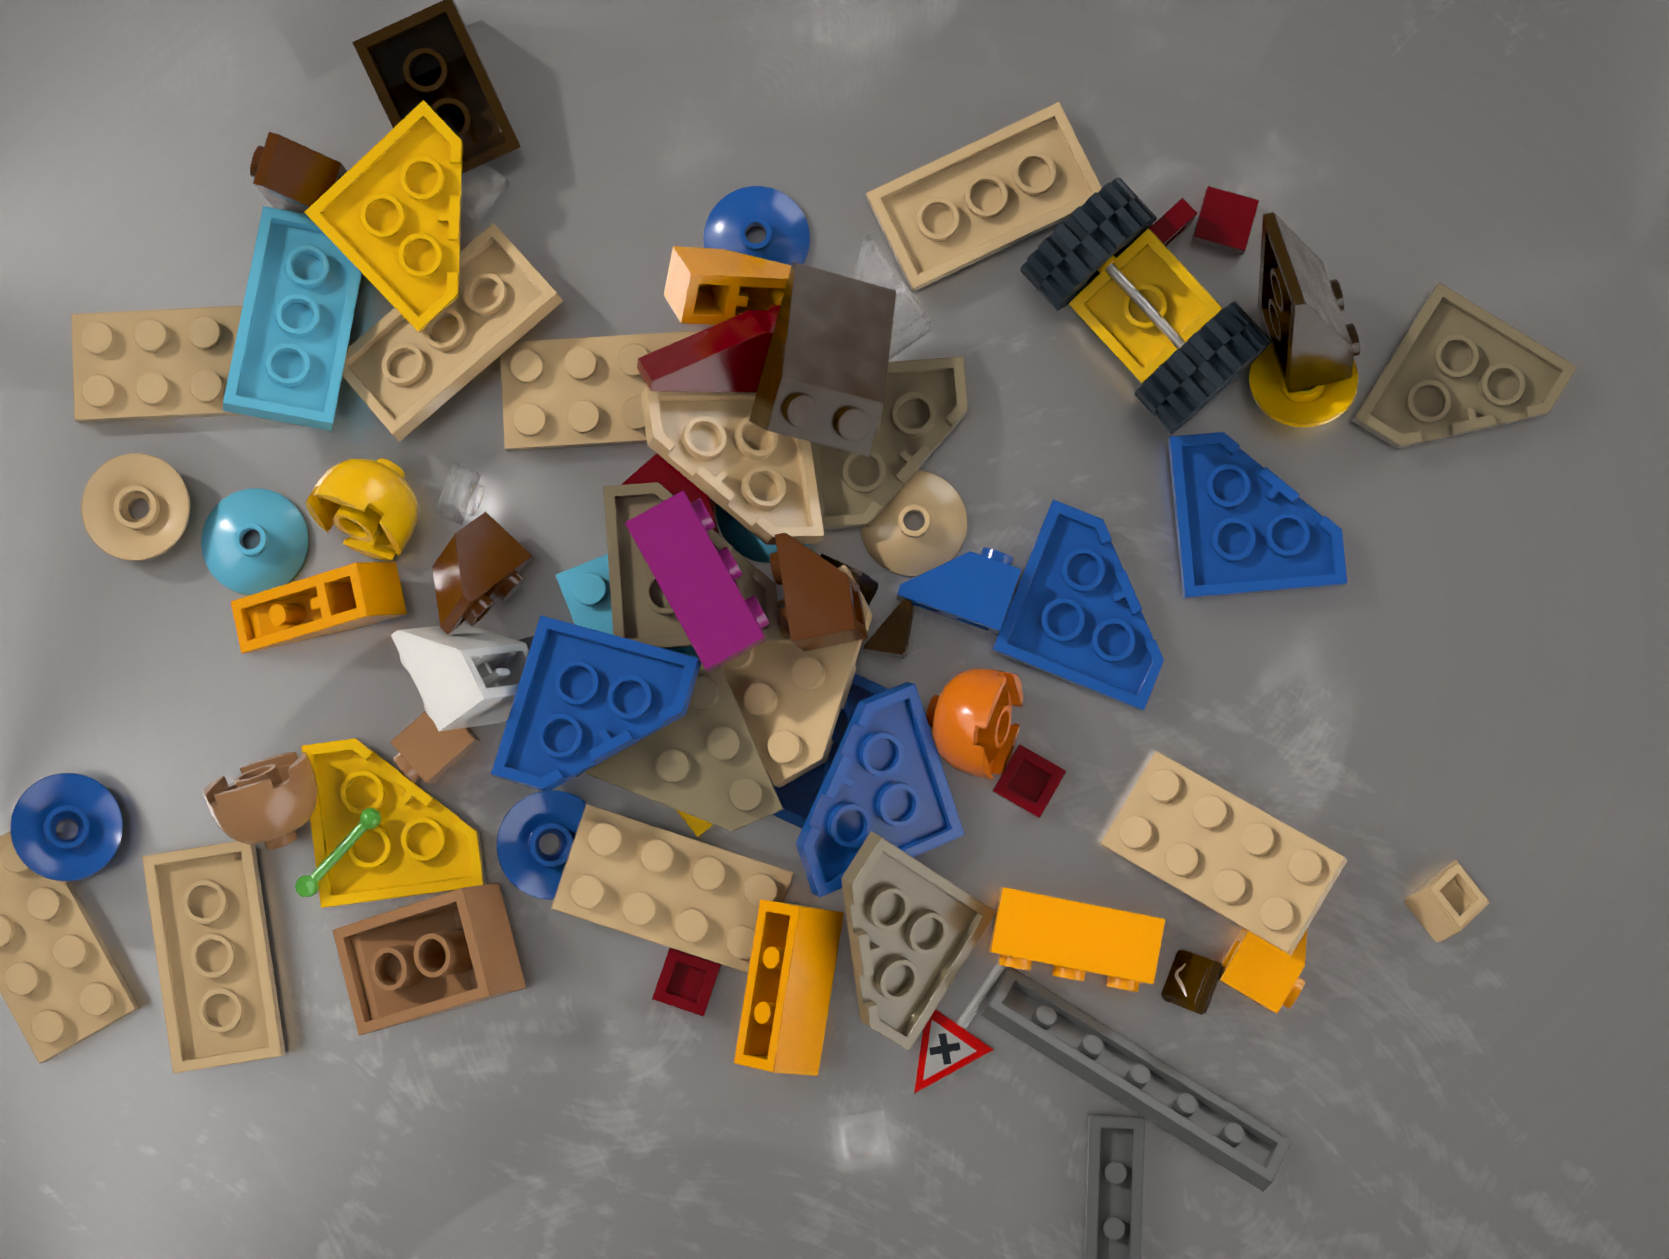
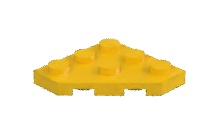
(403, 215)
(411, 852)

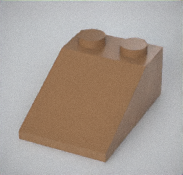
(429, 958)

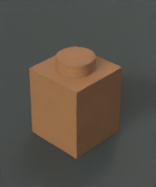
(431, 753)

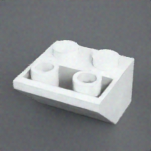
(462, 675)

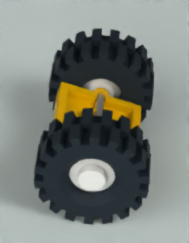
(1144, 304)

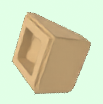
(1447, 902)

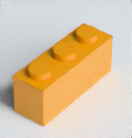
(1076, 938)
(788, 988)

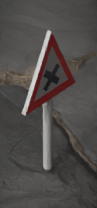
(947, 1044)

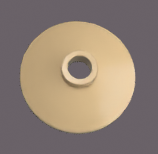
(114, 491)
(918, 551)

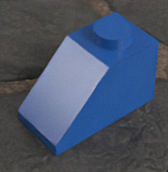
(967, 589)

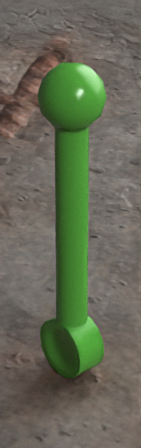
(309, 884)

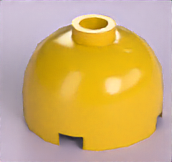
(367, 503)

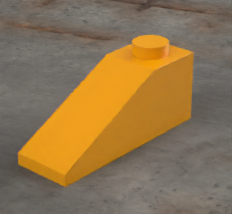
(721, 284)
(319, 606)
(1264, 971)

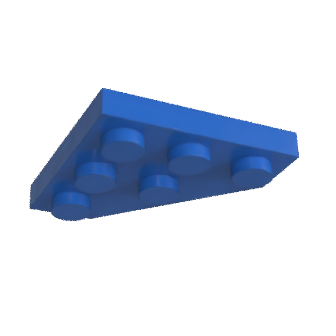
(1245, 525)
(1080, 612)
(586, 701)
(879, 782)

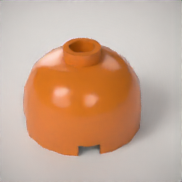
(975, 719)

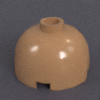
(265, 800)

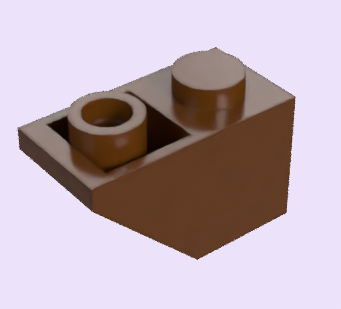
(292, 174)
(474, 570)
(820, 600)

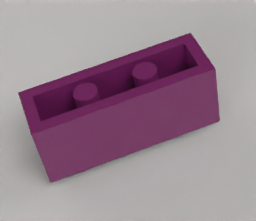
(698, 580)

